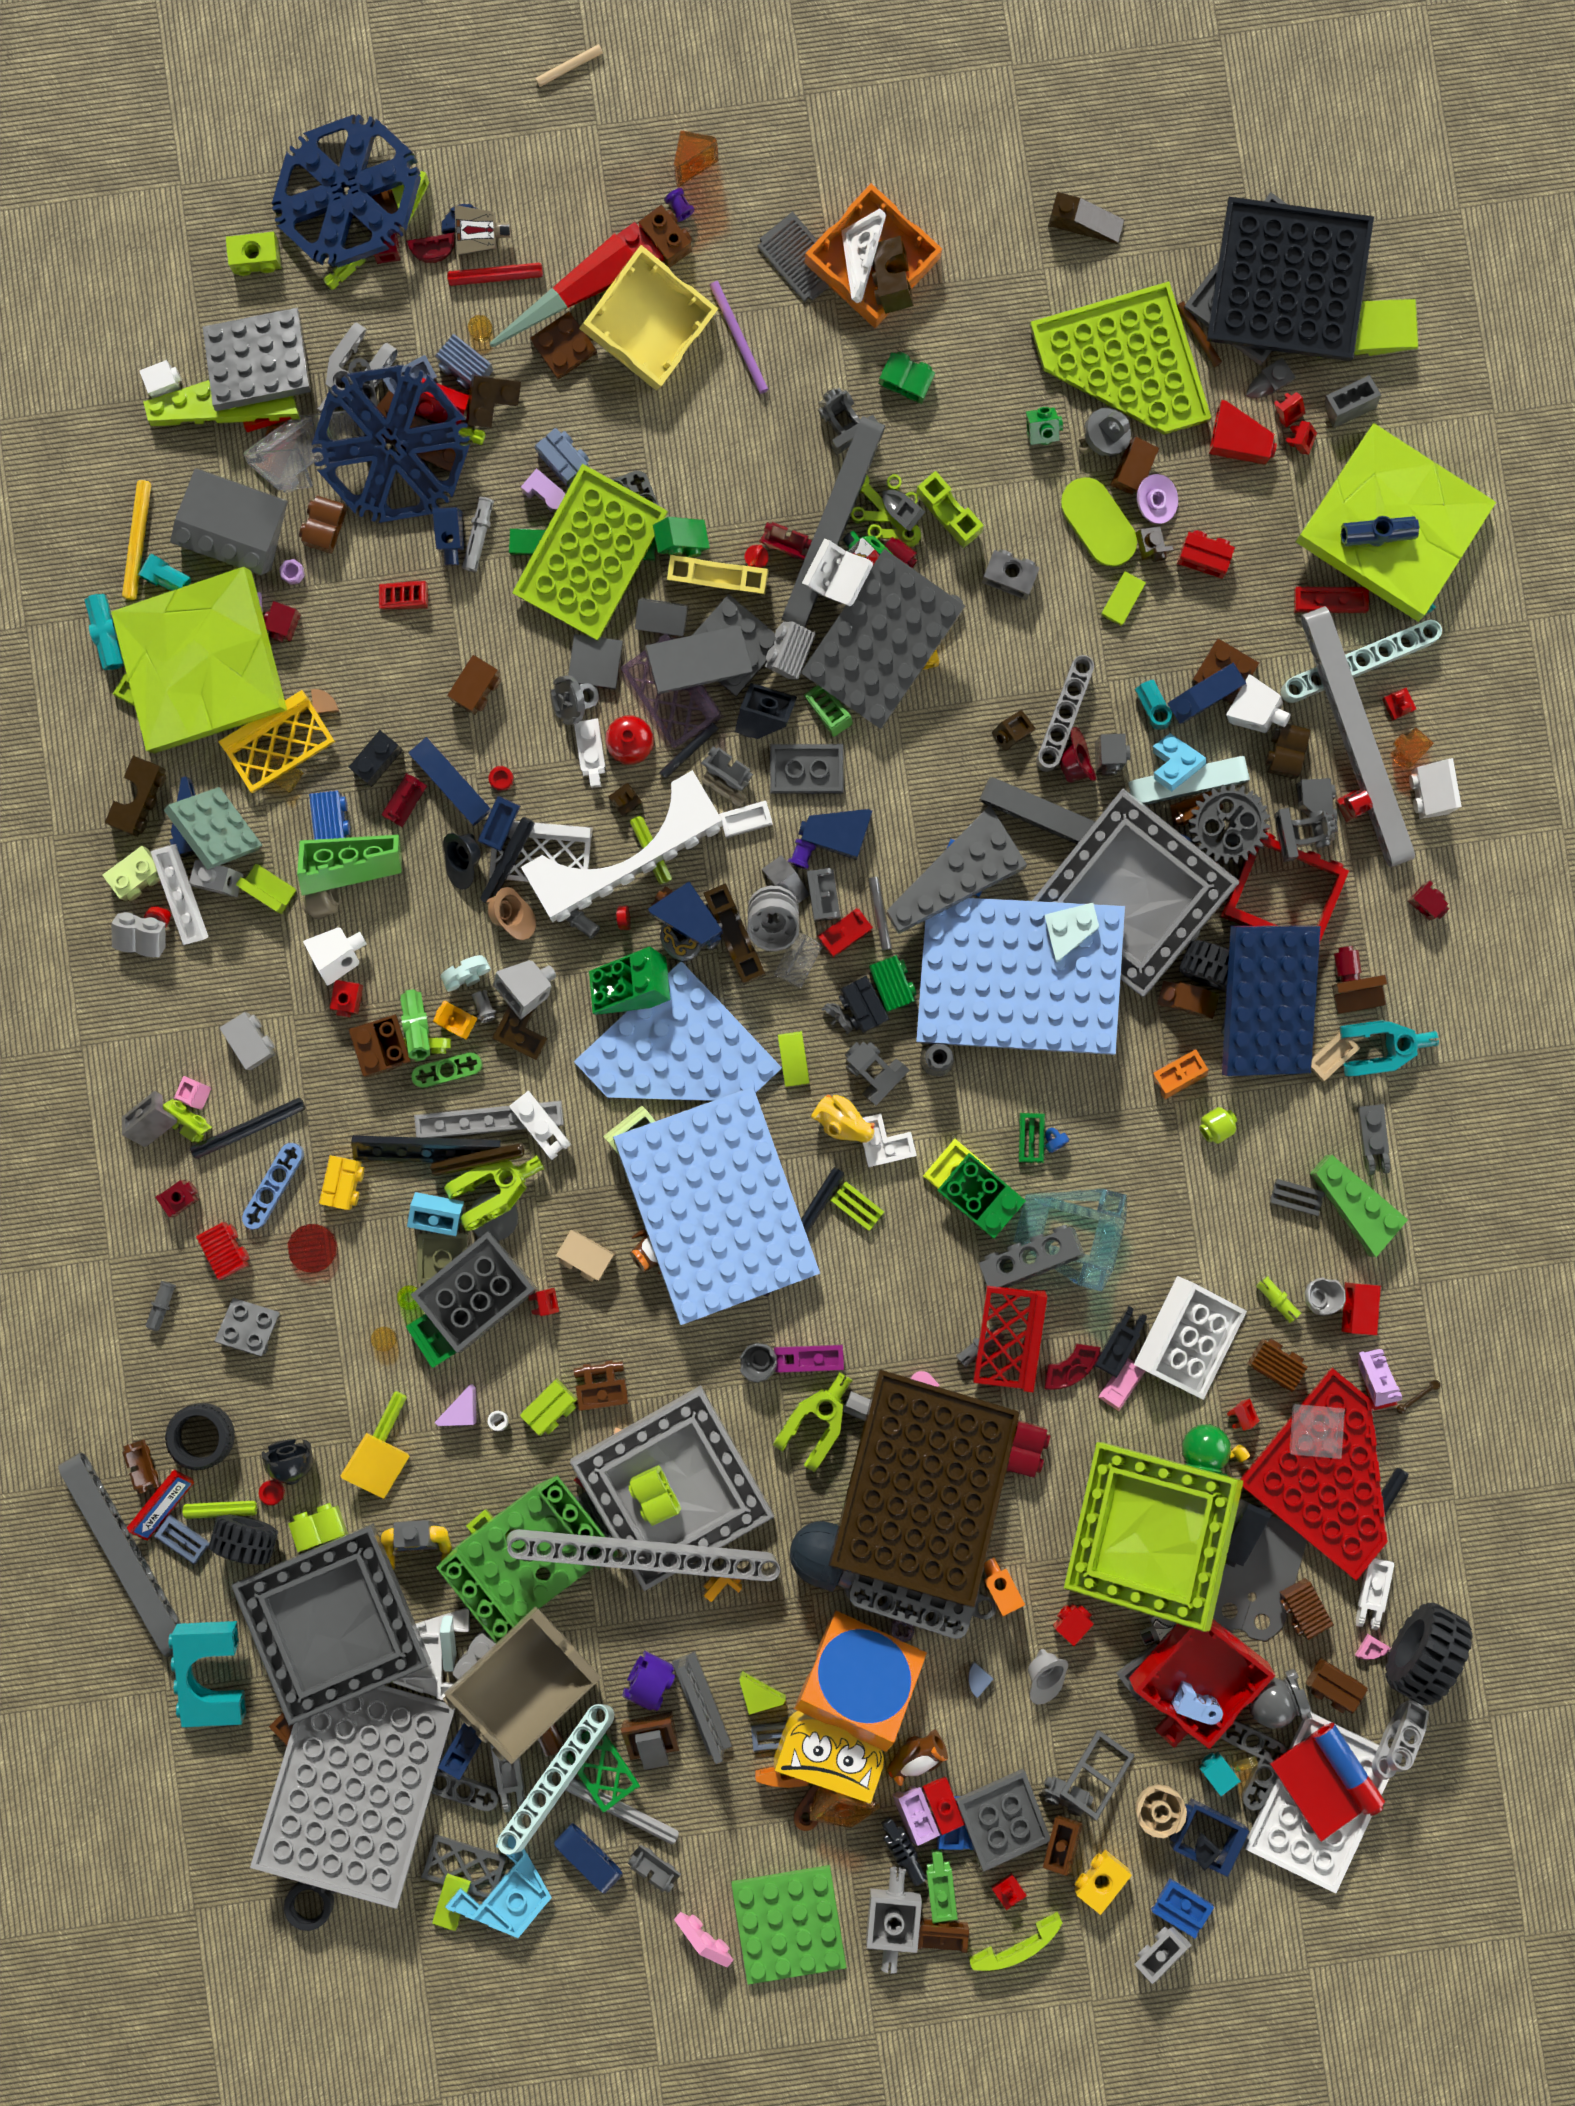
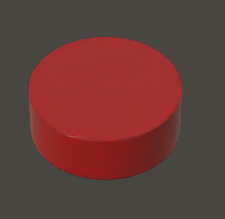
(501, 778)
(623, 917)
(271, 1492)

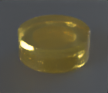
(480, 328)
(383, 1338)
(1245, 1764)

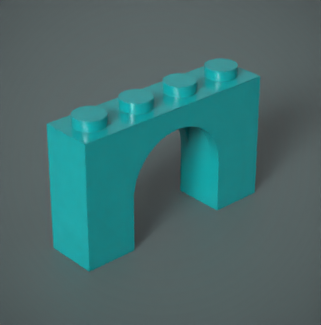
(197, 1704)

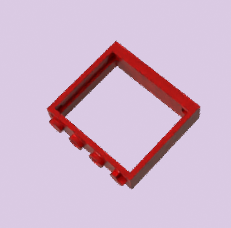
(1311, 858)

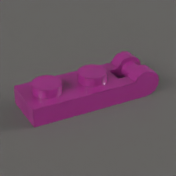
(810, 1358)

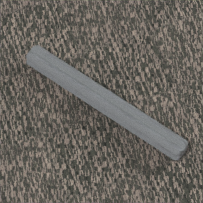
(626, 1813)

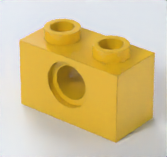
(1100, 1896)

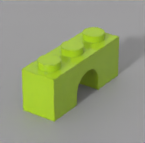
(939, 500)

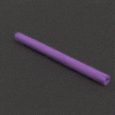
(738, 336)

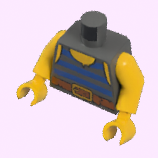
(415, 1536)

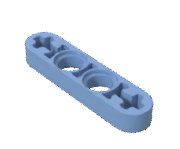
(275, 1187)

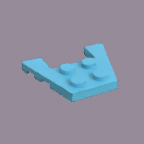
(512, 1902)

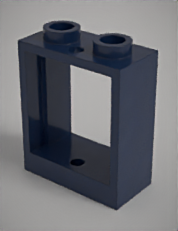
(1231, 1847)

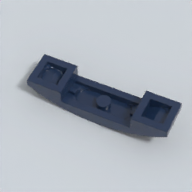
(460, 1752)

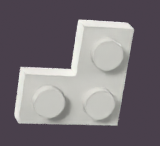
(887, 1149)

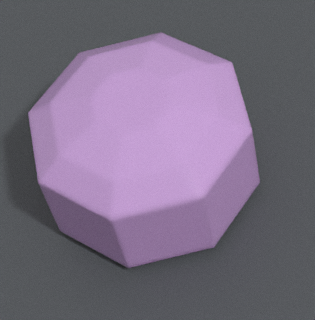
(292, 571)

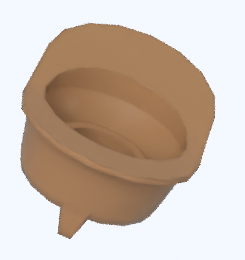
(512, 913)

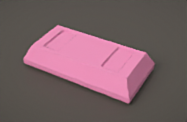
(1120, 1388)

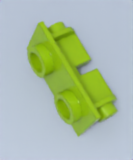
(193, 1125)

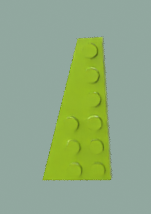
(196, 405)

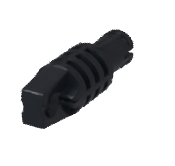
(903, 1851)

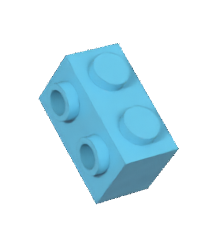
(435, 1214)

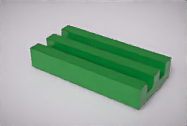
(1030, 1158)

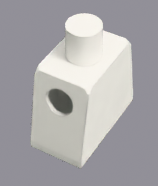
(1257, 707)
(334, 953)

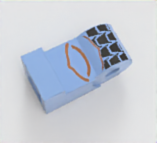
(1195, 1706)

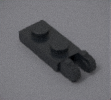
(1120, 1344)

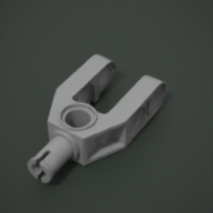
(348, 346)
(1408, 1721)

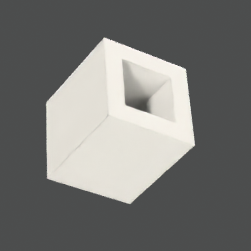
(161, 379)

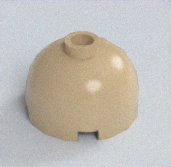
(1160, 1811)

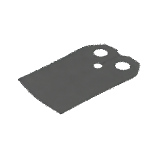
(1267, 1571)

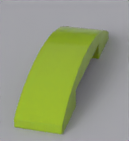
(987, 1960)

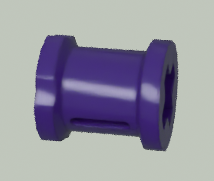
(679, 204)
(801, 854)

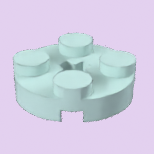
(466, 973)

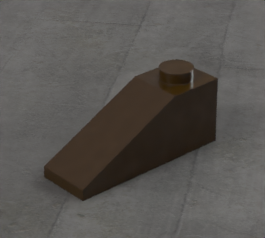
(1085, 218)

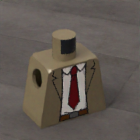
(477, 230)

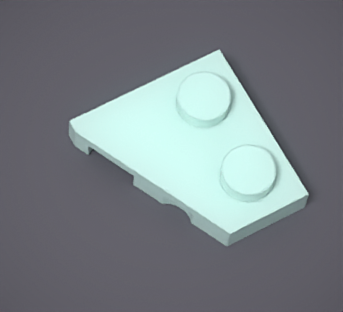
(1070, 928)

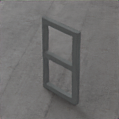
(1081, 1764)

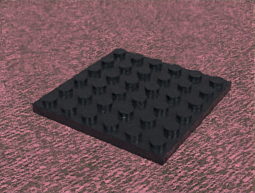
(1290, 278)

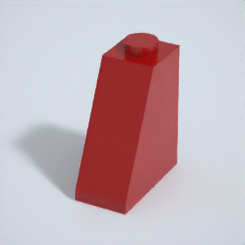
(1240, 436)

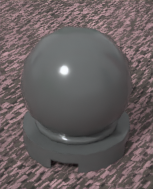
(1280, 1702)

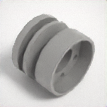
(773, 918)

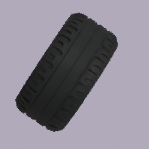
(174, 1441)

